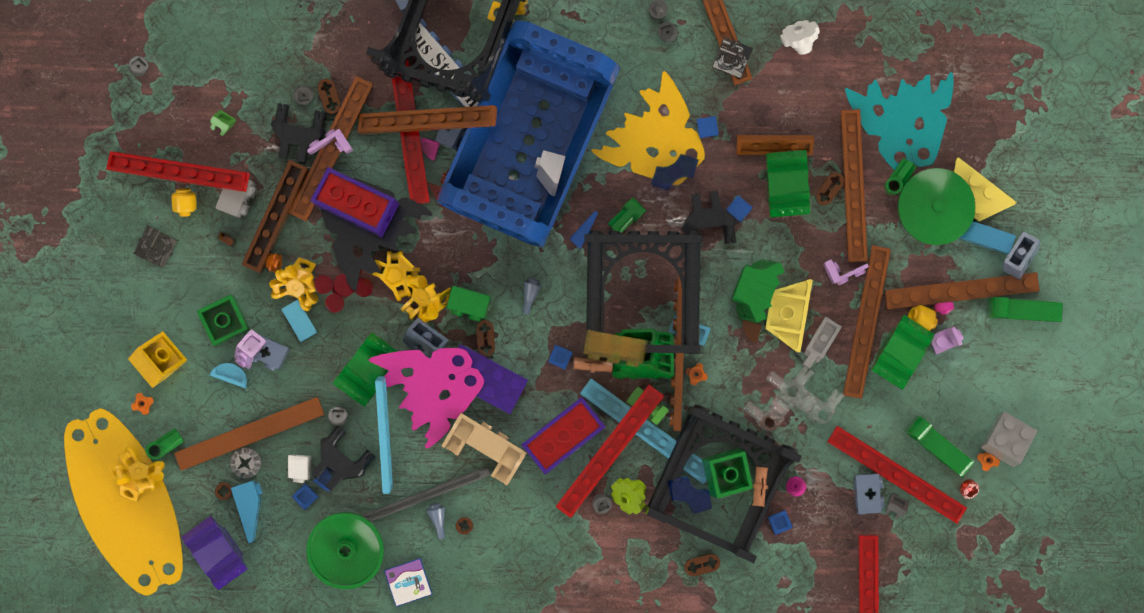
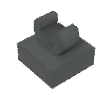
(897, 505)

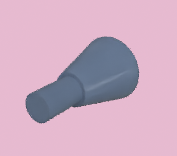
(531, 289)
(436, 513)

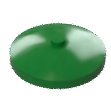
(936, 206)
(345, 550)

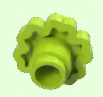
(629, 495)

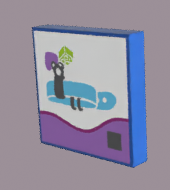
(408, 582)

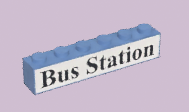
(438, 57)

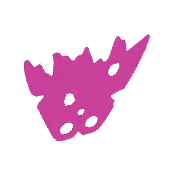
(426, 384)

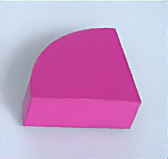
(430, 148)

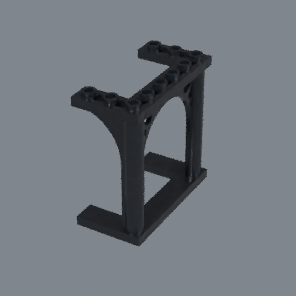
(393, 56)
(690, 245)
(779, 462)

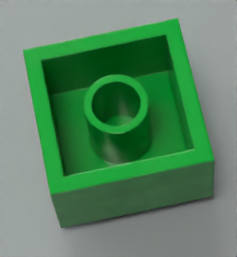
(469, 303)
(223, 320)
(727, 473)

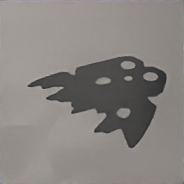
(352, 235)

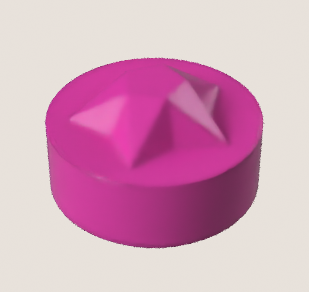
(944, 308)
(796, 486)

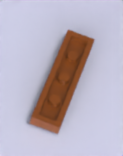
(773, 143)

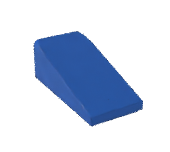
(578, 237)

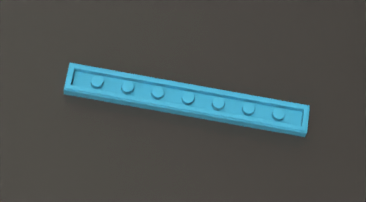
(648, 431)

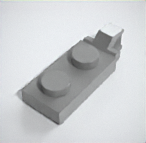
(821, 341)

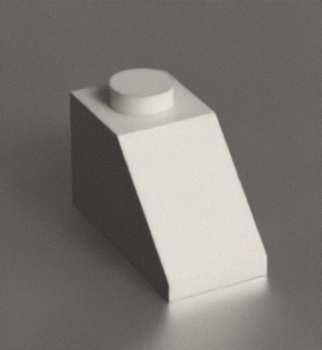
(549, 170)
(299, 467)

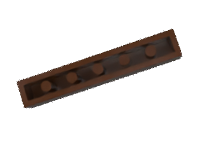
(275, 216)

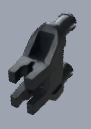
(297, 135)
(710, 217)
(338, 462)

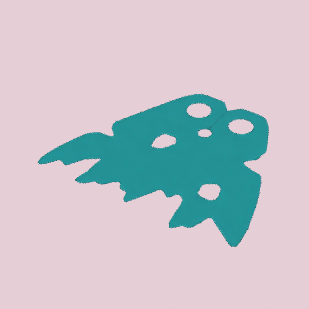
(900, 115)

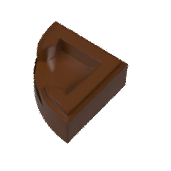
(226, 239)
(751, 330)

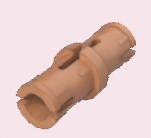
(592, 365)
(760, 486)

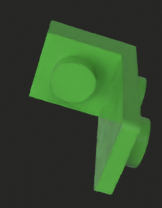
(657, 414)

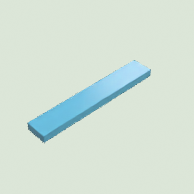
(384, 435)

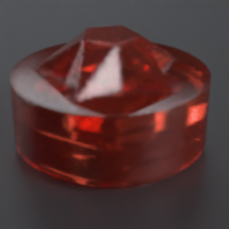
(969, 488)

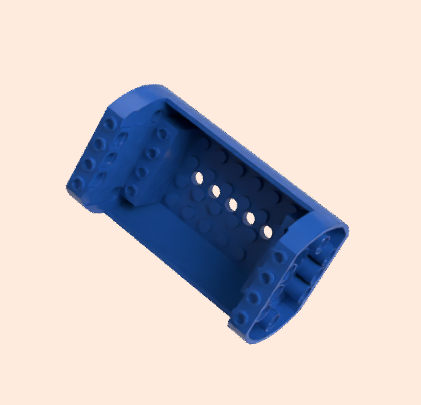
(530, 69)

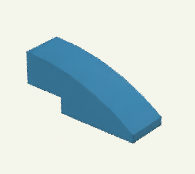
(989, 238)

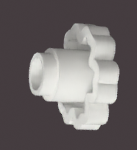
(800, 36)

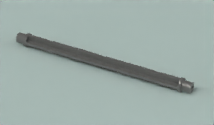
(427, 494)

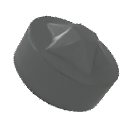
(658, 9)
(667, 32)
(138, 66)
(303, 94)
(338, 416)
(601, 503)

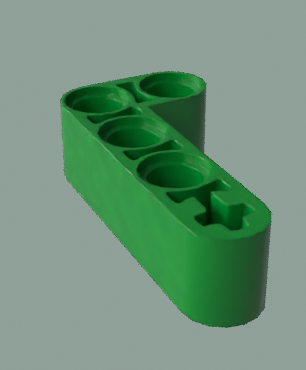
(1024, 309)
(938, 446)

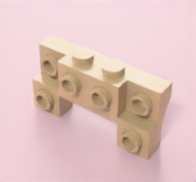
(487, 442)

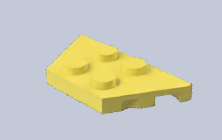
(987, 196)
(789, 312)

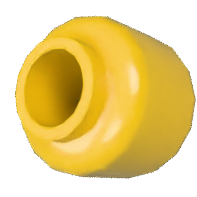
(184, 201)
(924, 316)

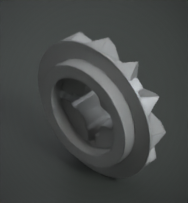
(254, 464)

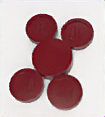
(334, 302)

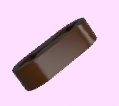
(325, 99)
(825, 186)
(490, 336)
(703, 569)

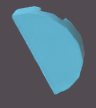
(230, 373)

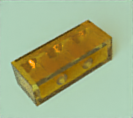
(615, 348)

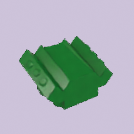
(787, 183)
(756, 289)
(902, 351)
(655, 364)
(360, 374)

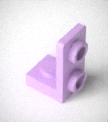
(341, 143)
(833, 269)
(946, 339)
(248, 348)

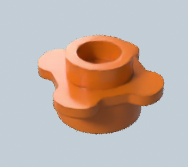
(274, 262)
(701, 375)
(147, 403)
(985, 464)

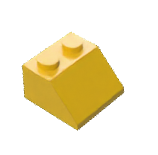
(157, 359)

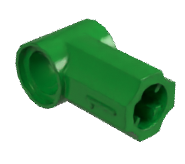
(900, 176)
(630, 213)
(165, 443)

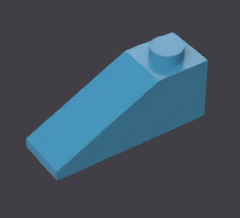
(248, 504)

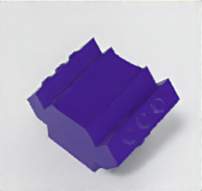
(215, 552)

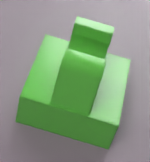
(222, 121)

